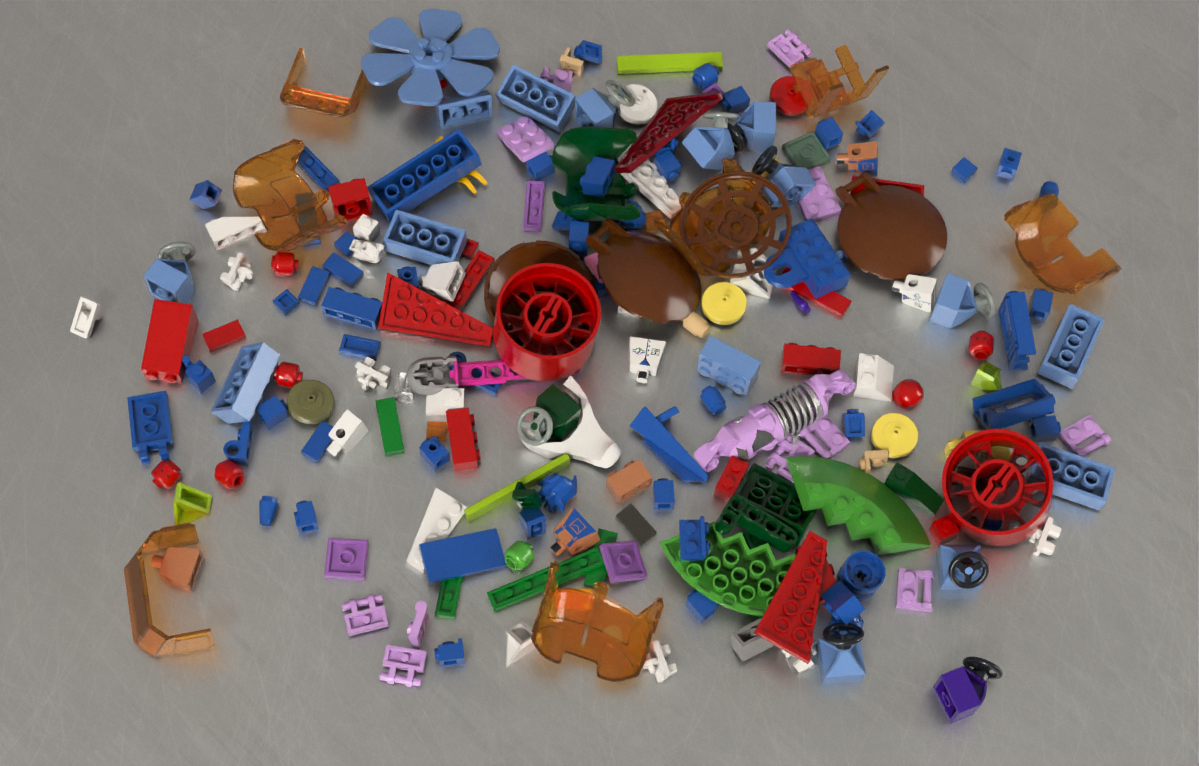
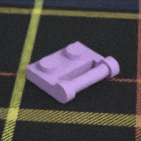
(1081, 432)
(828, 434)
(908, 589)
(417, 628)

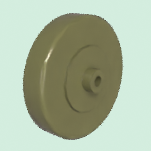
(310, 401)

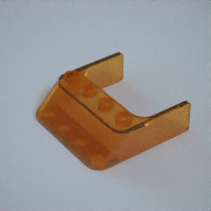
(316, 101)

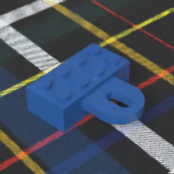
(810, 261)

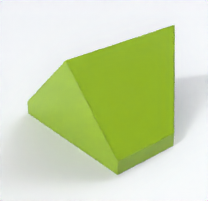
(987, 378)
(190, 504)

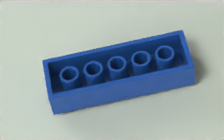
(425, 175)

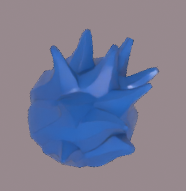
(557, 491)

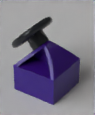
(965, 687)

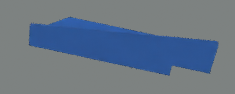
(667, 448)

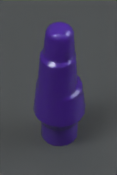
(801, 303)

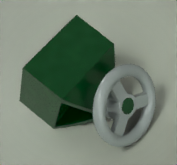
(553, 417)

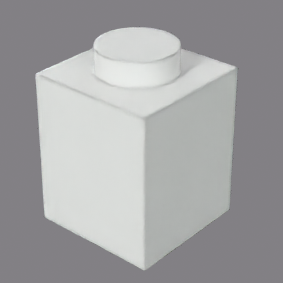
(366, 229)

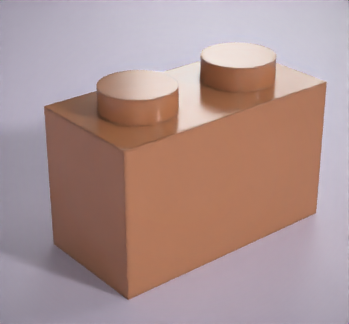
(628, 481)

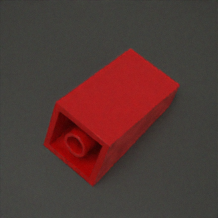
(169, 340)

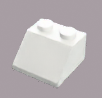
(756, 283)
(873, 378)

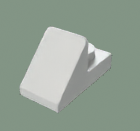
(85, 317)

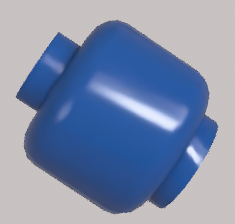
(705, 76)

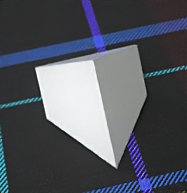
(518, 642)

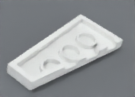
(654, 188)
(438, 523)

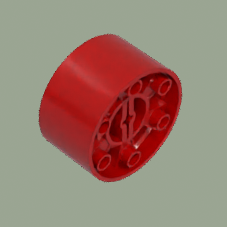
(568, 288)
(1008, 472)

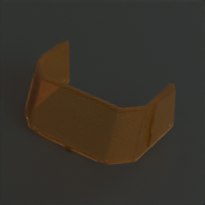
(143, 631)

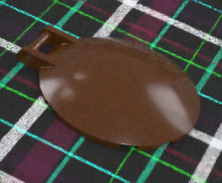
(890, 229)
(521, 257)
(645, 274)

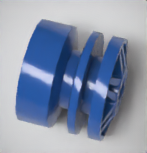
(866, 567)

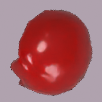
(908, 393)

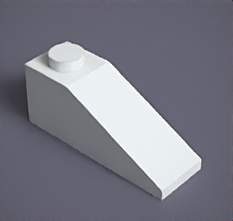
(230, 230)

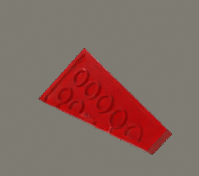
(794, 607)

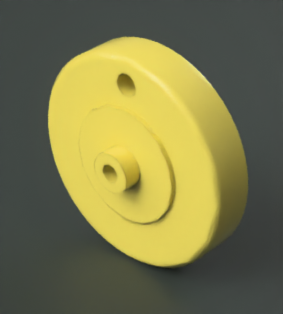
(723, 303)
(894, 433)

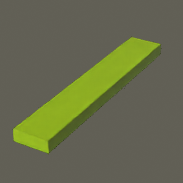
(667, 62)
(505, 494)

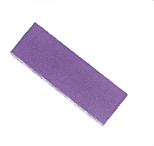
(534, 206)

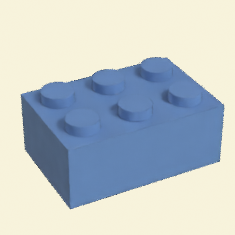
(728, 366)

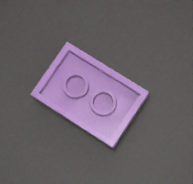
(525, 138)
(820, 201)

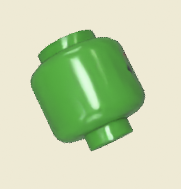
(519, 555)

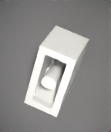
(445, 400)

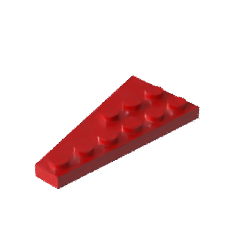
(419, 313)

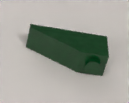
(913, 488)

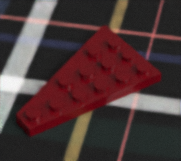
(666, 124)

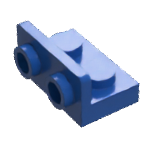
(692, 539)

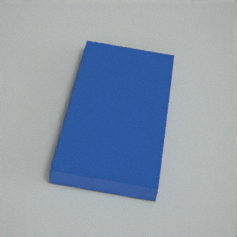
(462, 555)

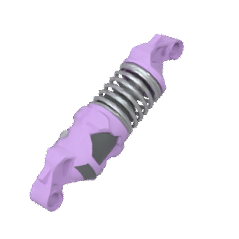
(772, 421)

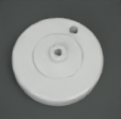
(644, 107)

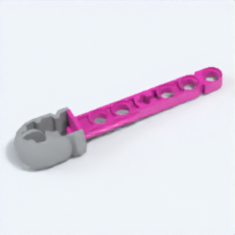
(419, 376)

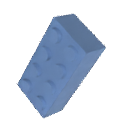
(536, 98)
(424, 239)
(1071, 346)
(245, 383)
(1075, 477)

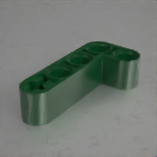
(780, 537)

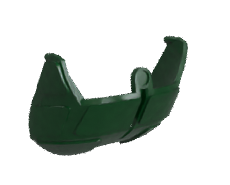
(571, 157)

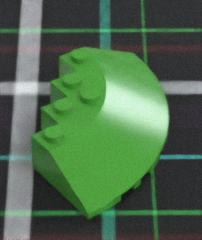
(859, 501)
(732, 572)

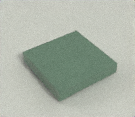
(806, 151)

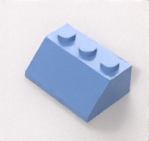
(464, 109)

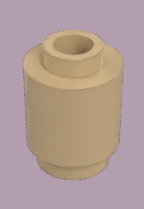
(696, 325)

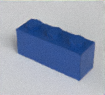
(352, 307)

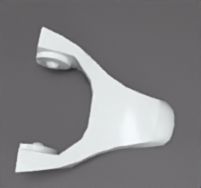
(587, 442)

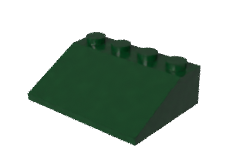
(776, 497)

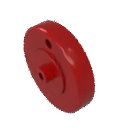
(785, 97)

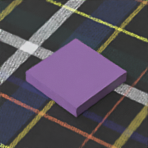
(346, 558)
(623, 561)

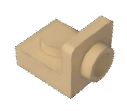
(569, 63)
(875, 458)

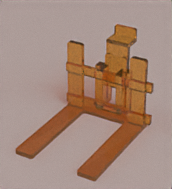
(824, 89)

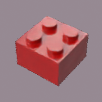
(351, 199)

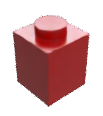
(944, 530)

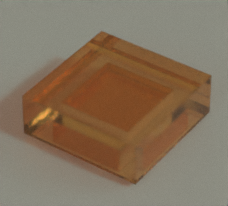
(649, 222)
(437, 429)

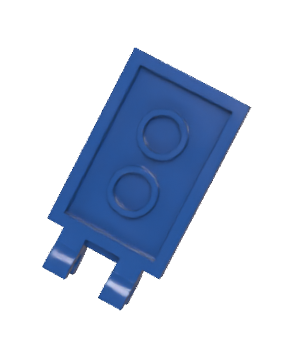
(150, 424)

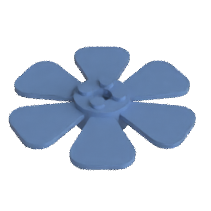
(430, 57)

